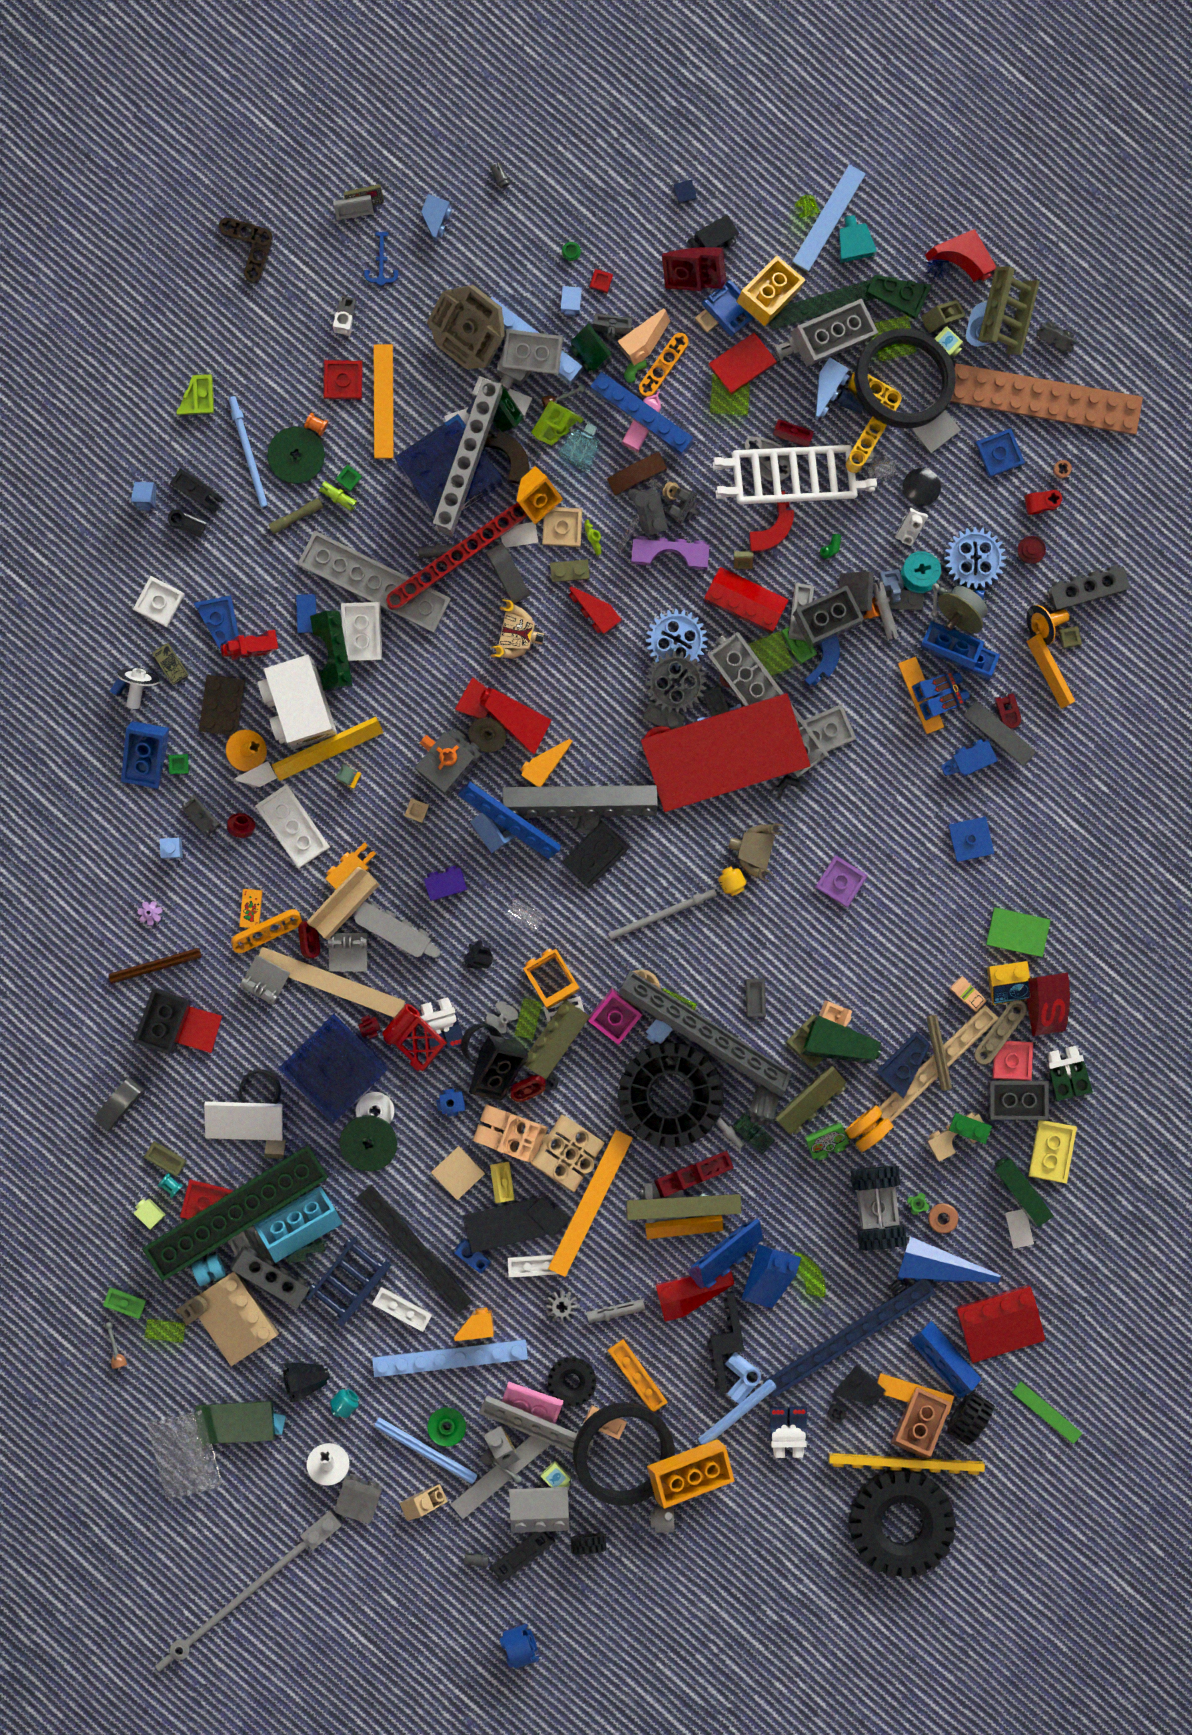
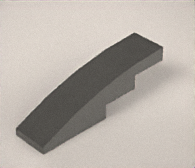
(999, 734)

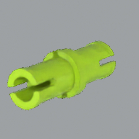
(338, 496)

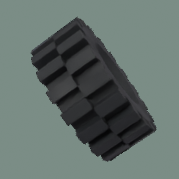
(575, 1366)

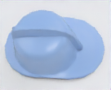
(975, 324)

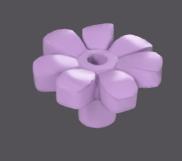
(153, 913)

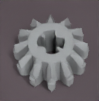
(556, 1311)

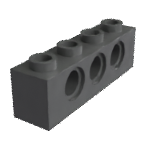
(1061, 601)
(291, 1296)

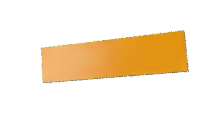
(1050, 671)
(912, 675)
(684, 1226)
(637, 1376)
(903, 1389)

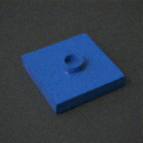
(971, 839)

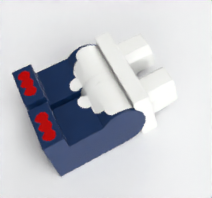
(441, 1020)
(791, 1435)

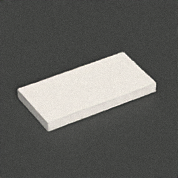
(292, 826)
(243, 1121)

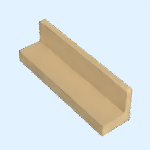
(343, 902)

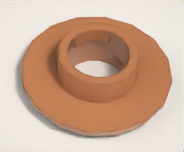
(943, 1228)

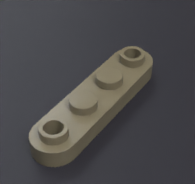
(1000, 1032)

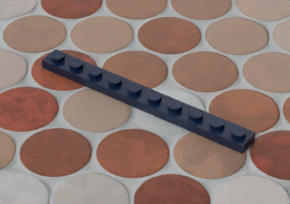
(851, 1336)

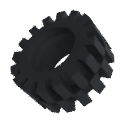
(588, 1543)

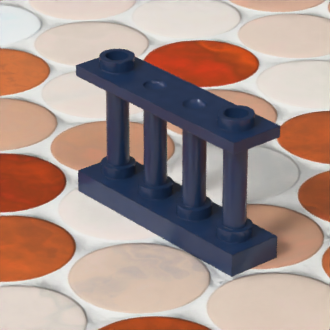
(355, 1298)

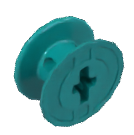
(922, 562)

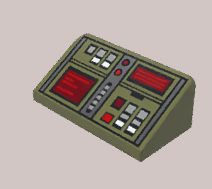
(375, 192)

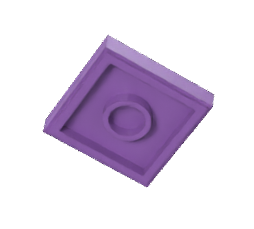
(841, 881)

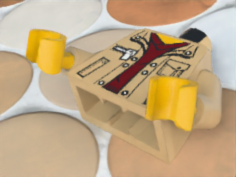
(516, 633)

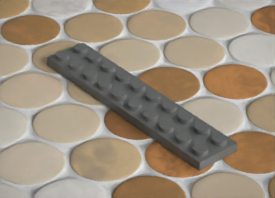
(705, 1033)

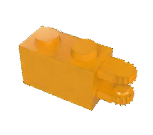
(348, 864)

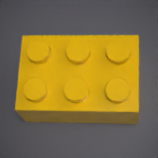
(770, 291)

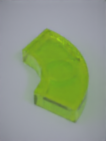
(811, 1275)

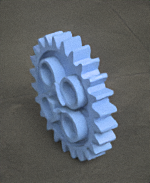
(992, 558)
(685, 624)

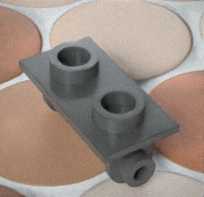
(1050, 332)

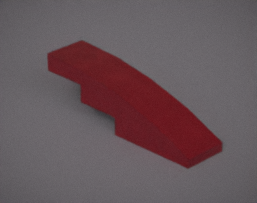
(694, 1174)

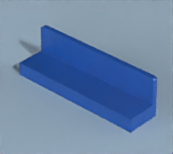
(945, 1360)

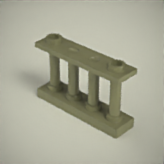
(995, 309)

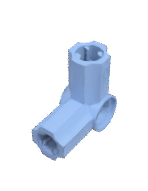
(743, 1385)

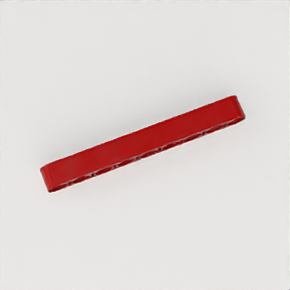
(451, 564)

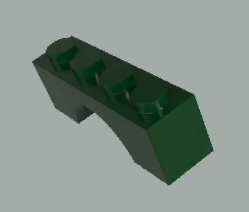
(336, 671)

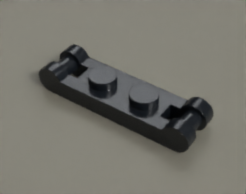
(521, 1555)

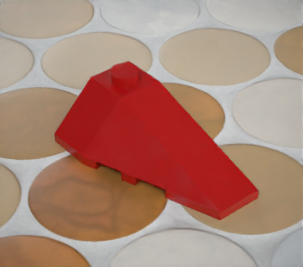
(683, 1295)

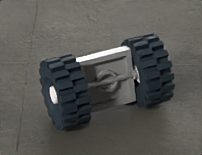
(878, 1208)

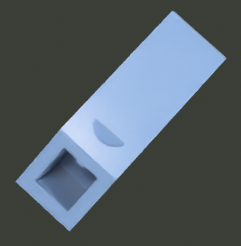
(828, 382)

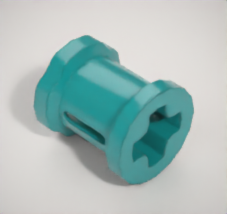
(170, 1185)

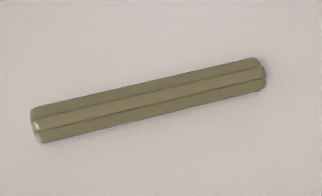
(939, 1053)

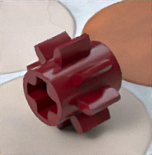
(369, 1027)

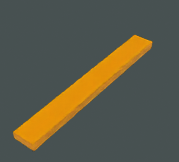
(590, 1203)

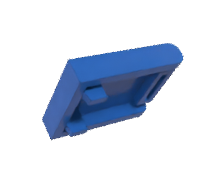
(725, 309)

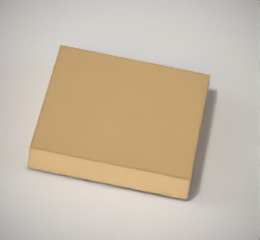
(562, 527)
(458, 1173)

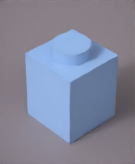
(571, 300)
(171, 848)
(658, 1031)

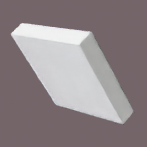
(159, 601)

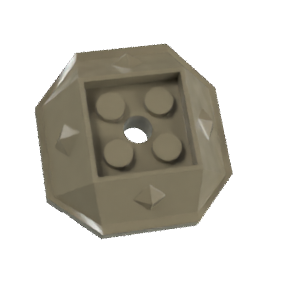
(452, 327)

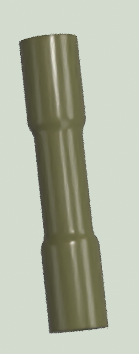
(285, 521)

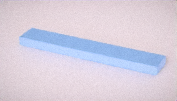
(828, 218)

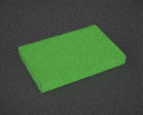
(1018, 932)

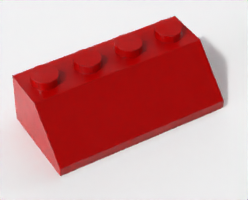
(745, 600)

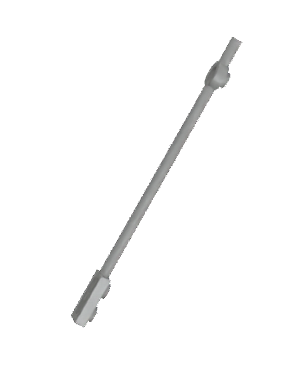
(311, 1537)

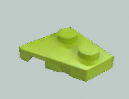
(198, 396)

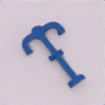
(381, 280)

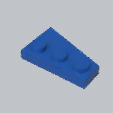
(219, 618)

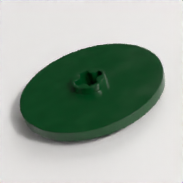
(304, 467)
(382, 1139)

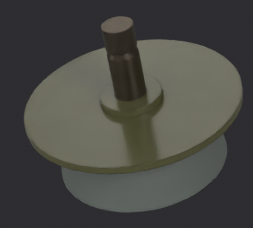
(963, 609)

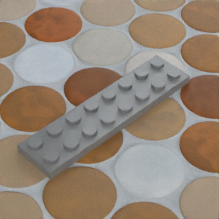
(370, 580)

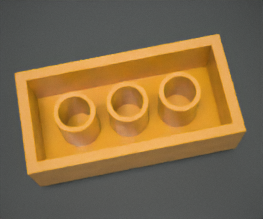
(690, 1473)

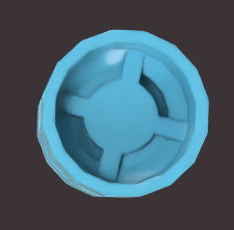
(208, 1270)

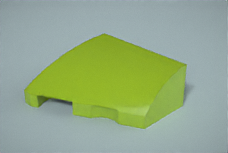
(554, 423)

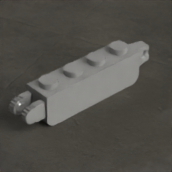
(394, 931)

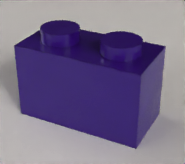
(445, 884)

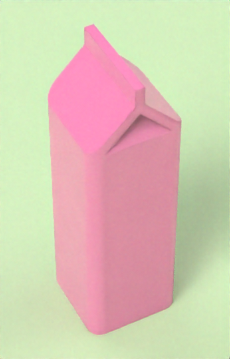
(637, 433)

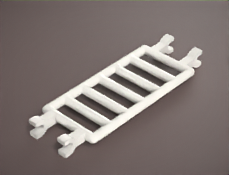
(737, 491)

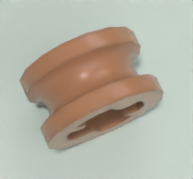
(1068, 468)

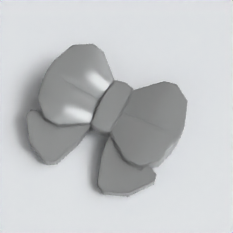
(507, 1013)

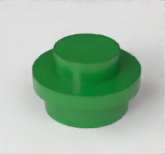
(571, 251)

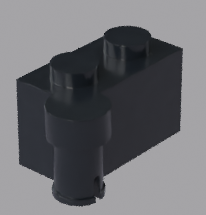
(716, 234)

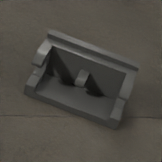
(200, 815)

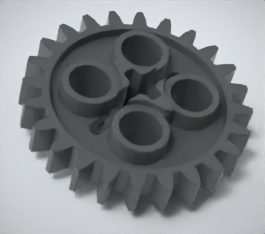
(689, 694)

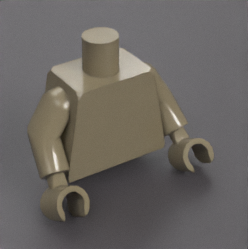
(756, 849)

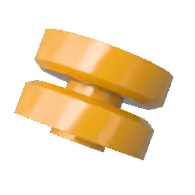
(870, 1130)

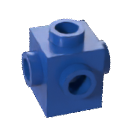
(457, 1097)

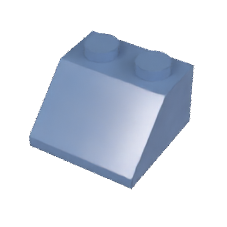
(491, 833)

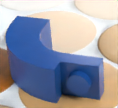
(829, 661)

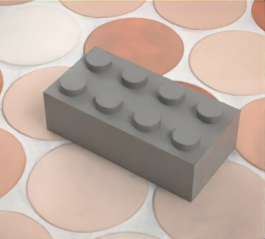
(834, 332)

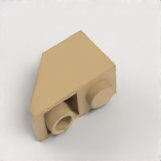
(423, 1502)

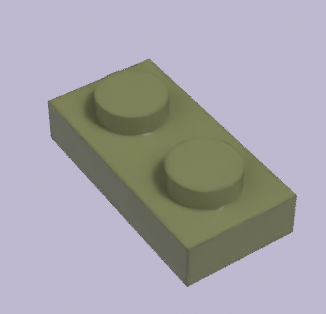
(569, 571)

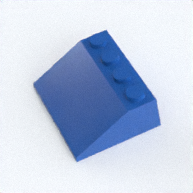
(726, 1253)

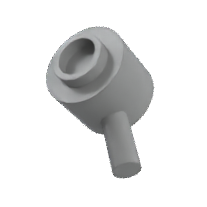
(662, 1519)

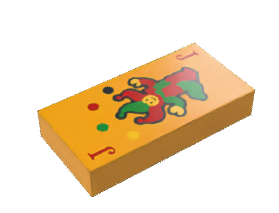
(251, 908)

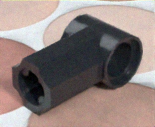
(188, 524)

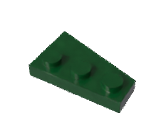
(899, 294)

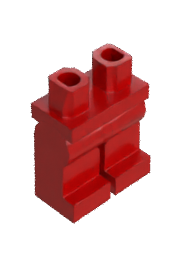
(250, 645)

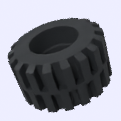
(970, 1418)

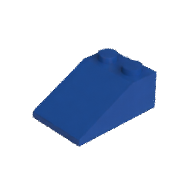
(144, 754)
(770, 1276)

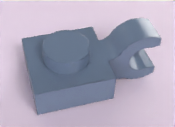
(892, 582)

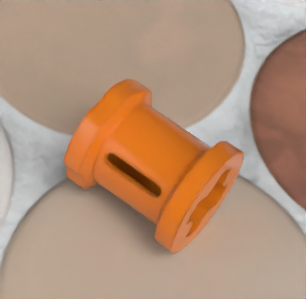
(316, 424)

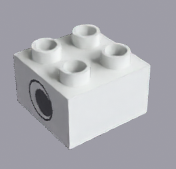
(299, 702)

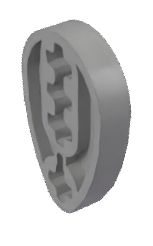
(765, 467)

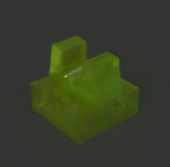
(809, 205)

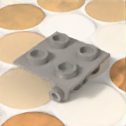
(348, 952)
(264, 979)

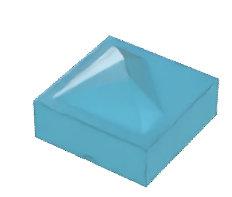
(279, 1421)

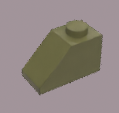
(943, 316)

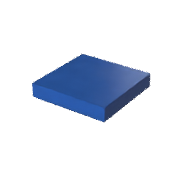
(1000, 453)

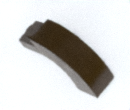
(515, 453)

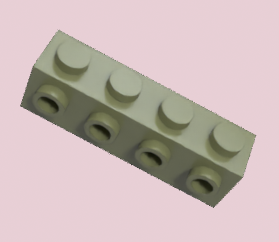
(556, 1039)

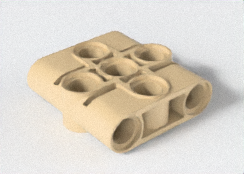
(587, 1142)

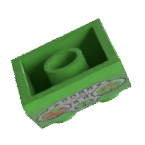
(826, 1140)

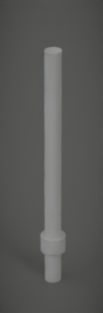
(696, 900)

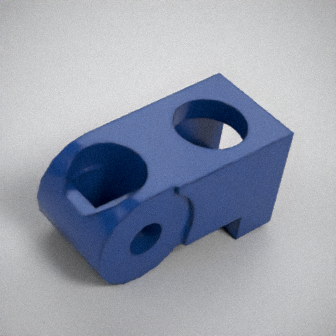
(475, 1260)

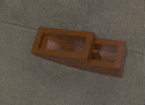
(637, 473)

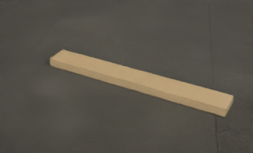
(335, 984)
(928, 1071)

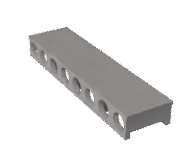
(467, 457)
(754, 683)

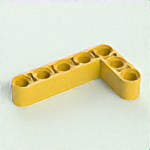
(867, 437)

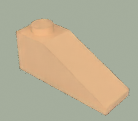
(642, 340)

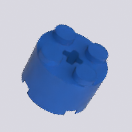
(519, 1646)

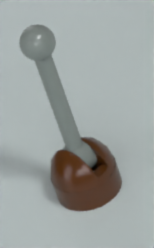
(546, 399)

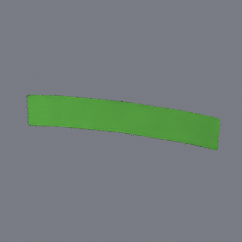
(1047, 1412)

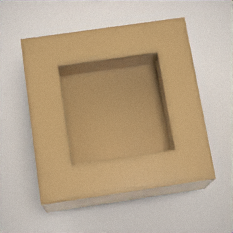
(706, 321)
(416, 810)

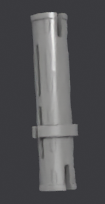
(884, 609)
(607, 1313)

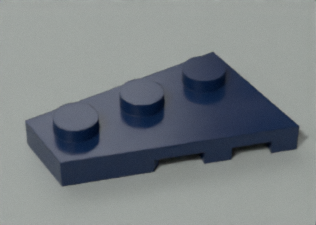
(904, 1064)

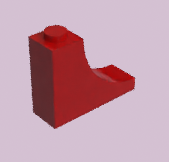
(966, 252)

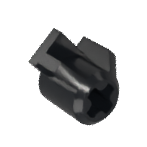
(478, 956)

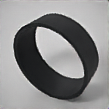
(467, 1035)
(271, 1075)

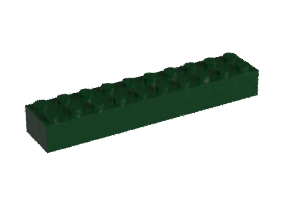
(235, 1212)

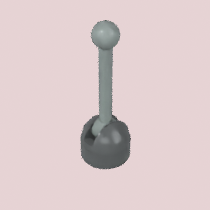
(489, 1459)

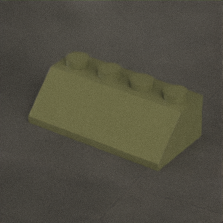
(810, 1099)

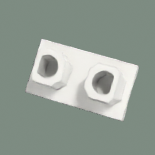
(911, 526)

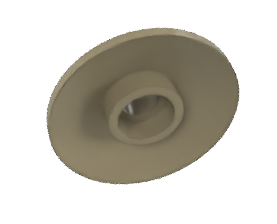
(487, 741)

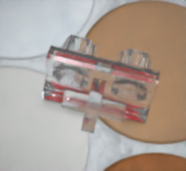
(525, 915)

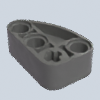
(507, 573)
(119, 1103)

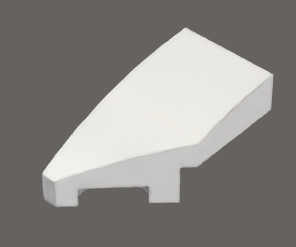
(257, 776)

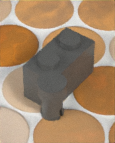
(649, 510)

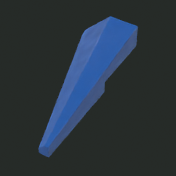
(929, 1262)

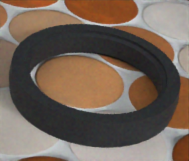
(932, 348)
(588, 1430)

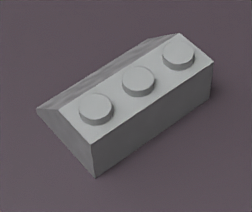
(539, 1509)

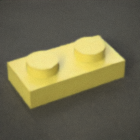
(502, 1182)

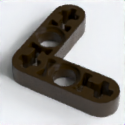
(257, 245)

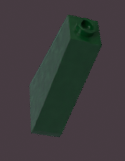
(838, 1042)
(1022, 1192)

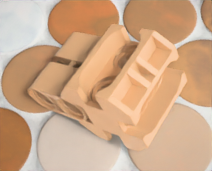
(512, 1125)

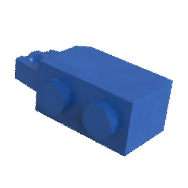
(970, 760)

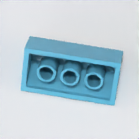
(298, 1224)

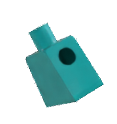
(855, 241)

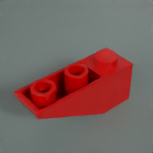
(600, 612)

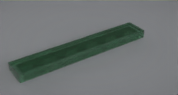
(820, 305)

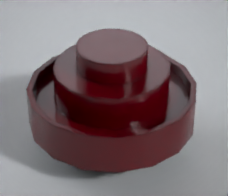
(1031, 550)
(241, 825)

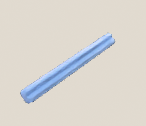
(737, 1412)

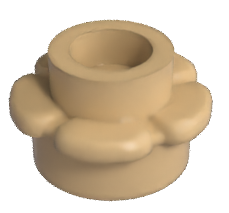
(666, 490)

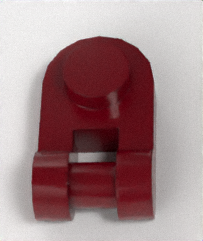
(1011, 717)

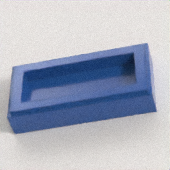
(305, 608)

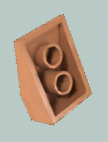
(921, 1423)

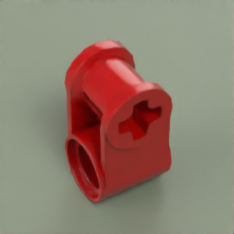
(1039, 501)

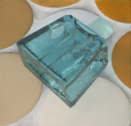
(580, 447)

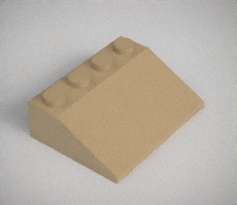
(236, 1318)

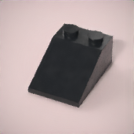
(497, 1067)

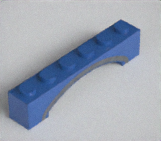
(653, 421)

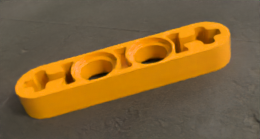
(662, 364)
(264, 928)

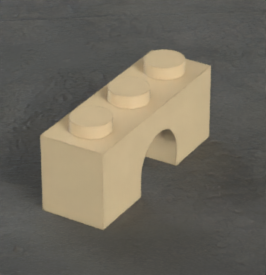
(942, 1142)

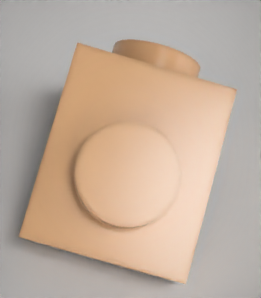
(835, 1013)

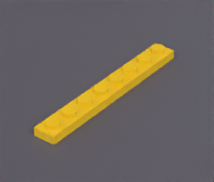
(914, 1464)

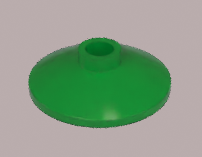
(441, 1435)

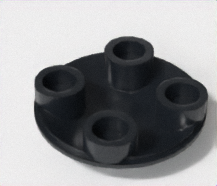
(921, 486)

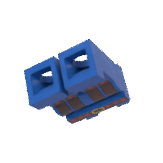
(947, 694)

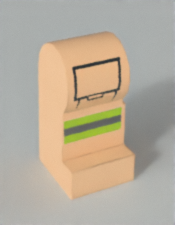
(967, 994)

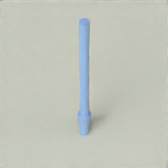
(237, 416)

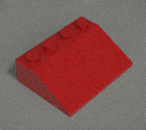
(1000, 1323)

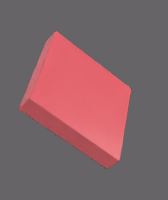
(1014, 1061)

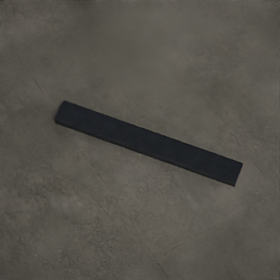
(414, 1249)

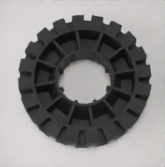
(704, 1102)
(909, 1557)

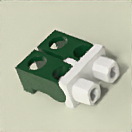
(1062, 1070)

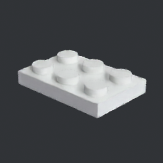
(362, 630)

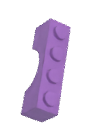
(694, 554)

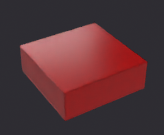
(601, 281)

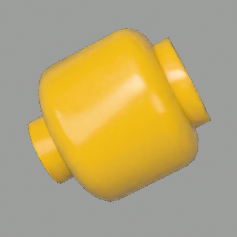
(732, 881)

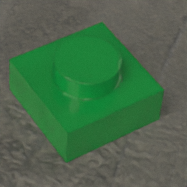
(349, 478)
(178, 764)

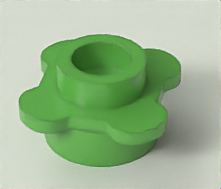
(921, 1199)

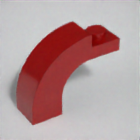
(768, 539)

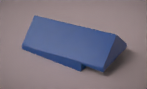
(960, 650)

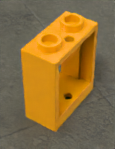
(561, 995)

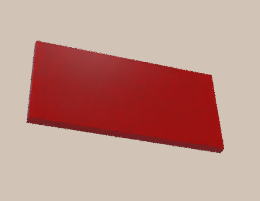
(725, 752)

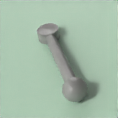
(935, 587)

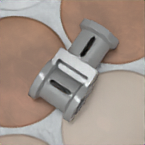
(786, 349)

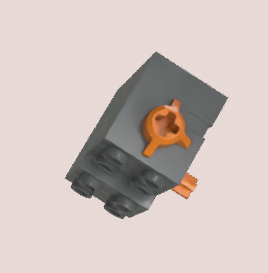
(448, 760)

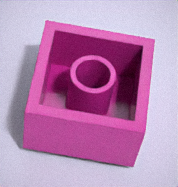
(615, 1016)

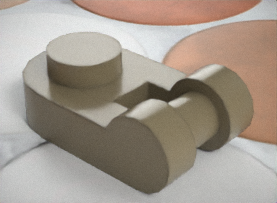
(195, 1306)

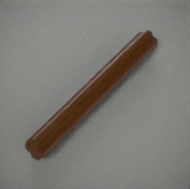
(154, 965)

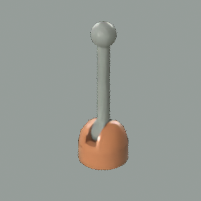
(117, 1360)

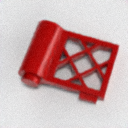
(401, 1029)

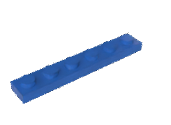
(509, 820)

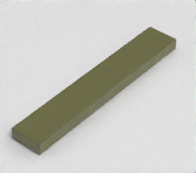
(683, 1207)

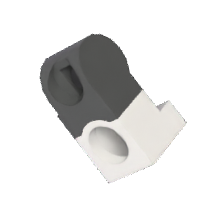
(344, 316)

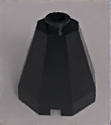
(303, 1379)

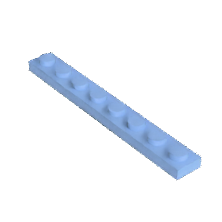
(450, 1358)

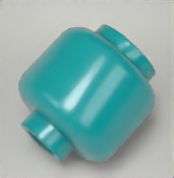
(344, 1403)

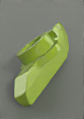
(593, 537)

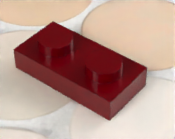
(793, 433)

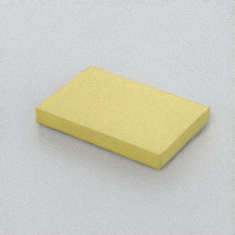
(1052, 1151)

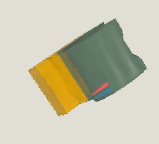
(348, 776)

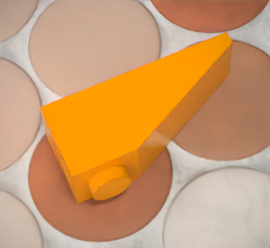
(542, 766)

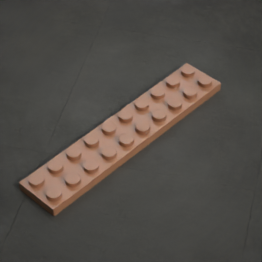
(1046, 399)

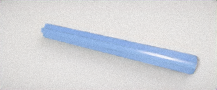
(425, 1450)

